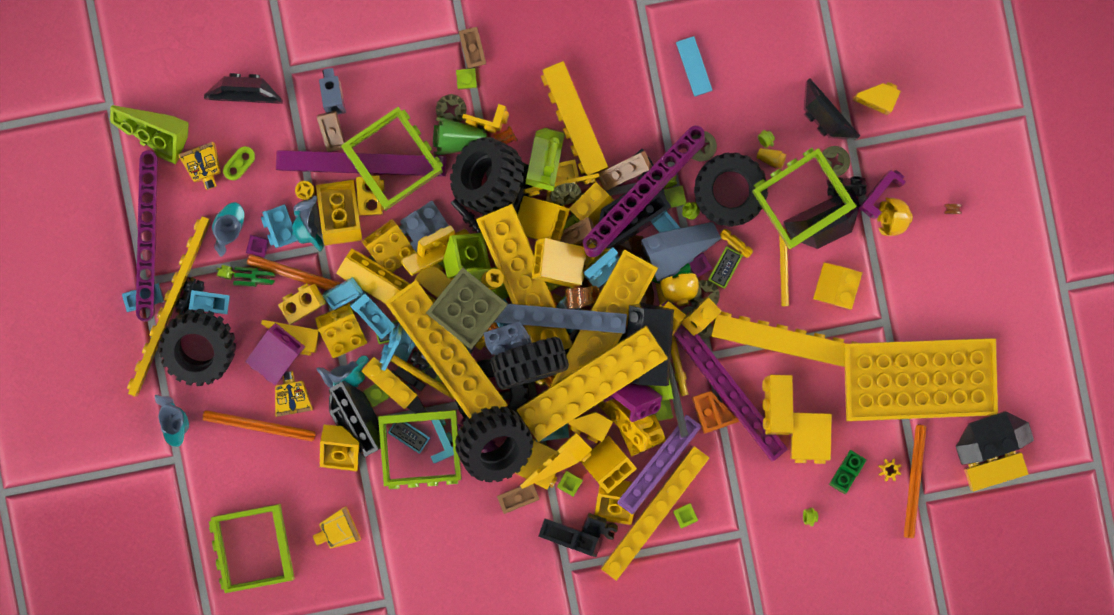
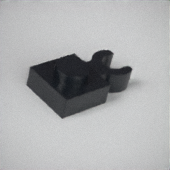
(410, 378)
(597, 525)

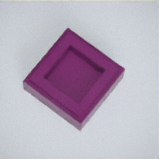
(257, 246)
(700, 265)

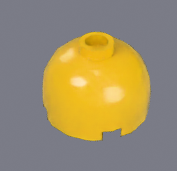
(894, 217)
(680, 289)

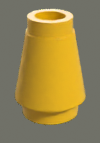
(772, 157)

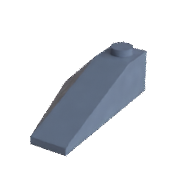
(677, 247)

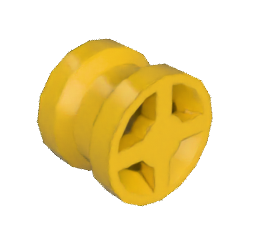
(303, 187)
(489, 282)

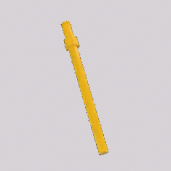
(680, 376)

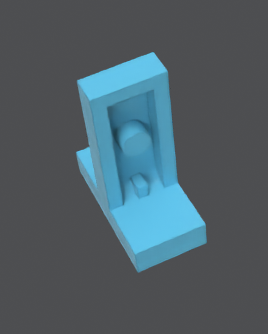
(372, 315)
(446, 440)

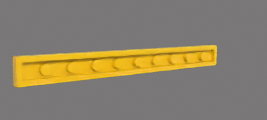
(164, 314)

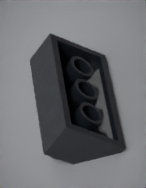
(660, 323)

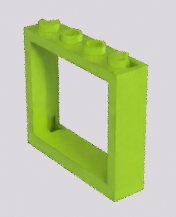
(414, 133)
(793, 165)
(414, 481)
(221, 562)

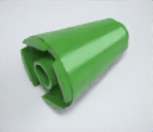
(453, 136)

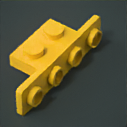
(566, 173)
(430, 250)
(633, 430)

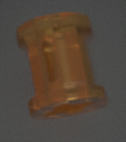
(506, 136)

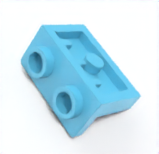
(279, 226)
(601, 270)

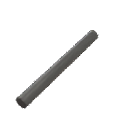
(677, 404)

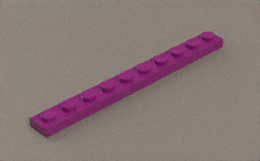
(729, 391)

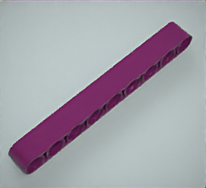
(340, 163)
(646, 182)
(146, 226)

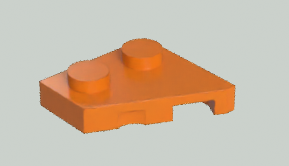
(712, 412)

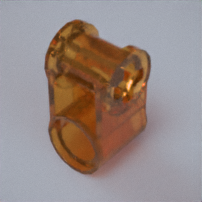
(581, 296)

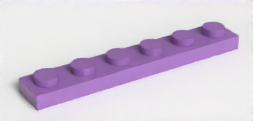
(658, 466)

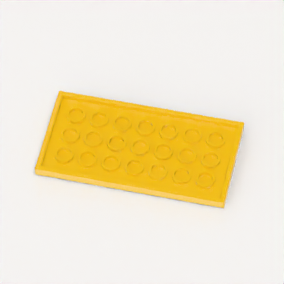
(920, 379)

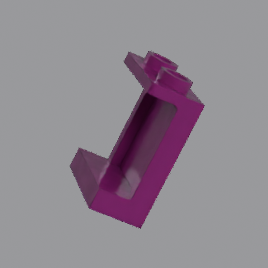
(867, 205)
(274, 354)
(639, 399)

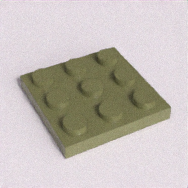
(467, 308)

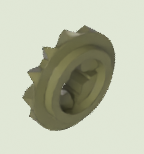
(441, 107)
(710, 149)
(843, 158)
(560, 194)
(707, 286)

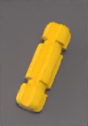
(736, 243)

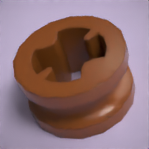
(952, 208)

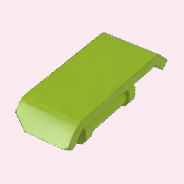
(545, 159)

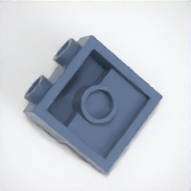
(422, 223)
(506, 338)

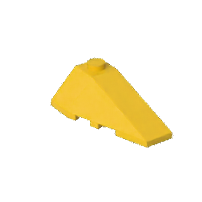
(568, 454)

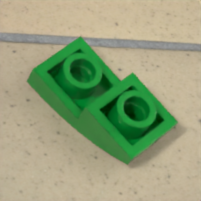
(847, 472)

